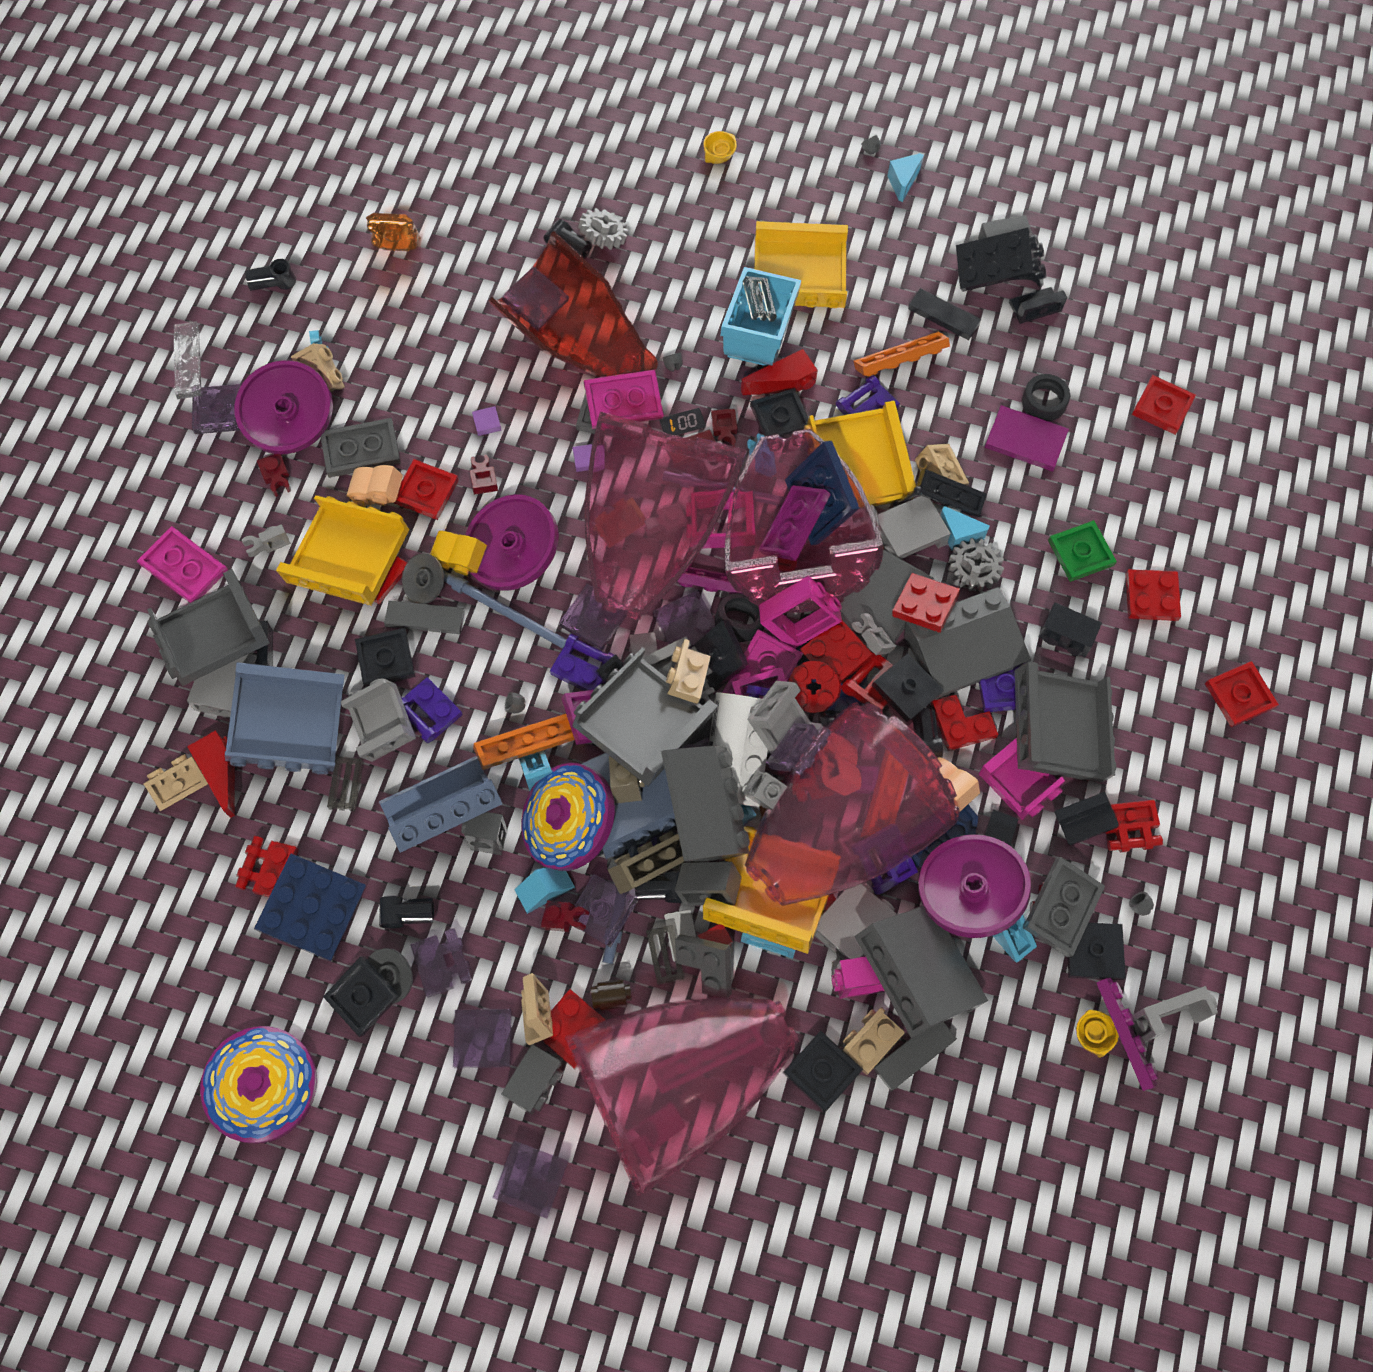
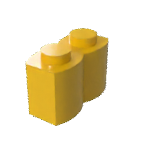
(458, 552)

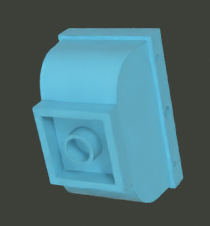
(757, 339)

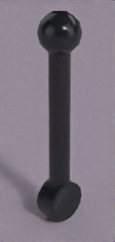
(917, 491)

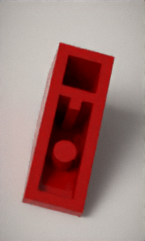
(790, 372)
(219, 774)

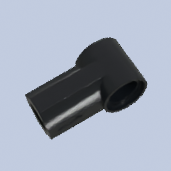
(566, 232)
(277, 274)
(926, 728)
(659, 888)
(397, 911)

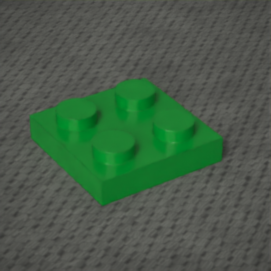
(1082, 551)

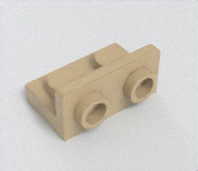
(320, 359)
(942, 461)
(688, 674)
(175, 783)
(535, 1010)
(873, 1040)

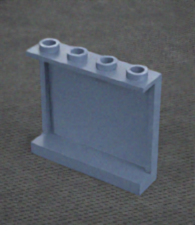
(284, 718)
(439, 803)
(637, 820)

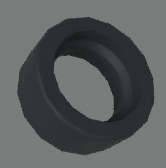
(1051, 383)
(739, 603)

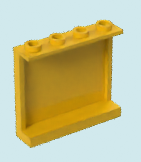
(808, 254)
(873, 450)
(346, 550)
(761, 917)

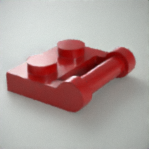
(869, 694)

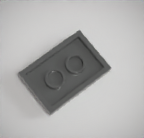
(360, 446)
(1064, 907)

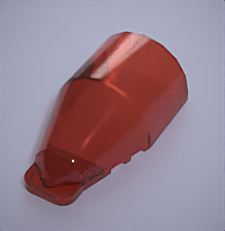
(591, 327)

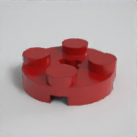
(824, 675)

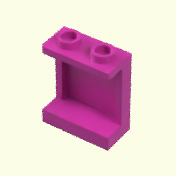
(1019, 788)

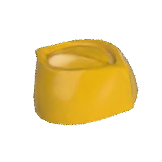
(719, 147)
(1096, 1032)

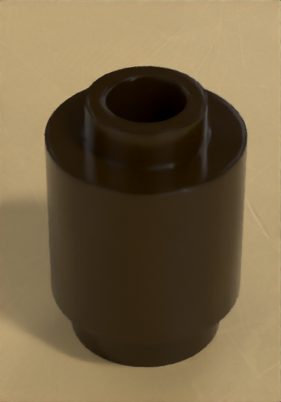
(610, 995)

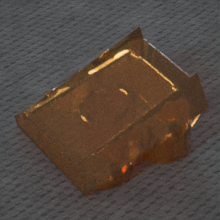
(393, 232)

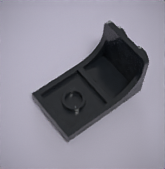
(1001, 259)

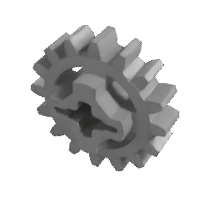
(603, 229)
(988, 565)

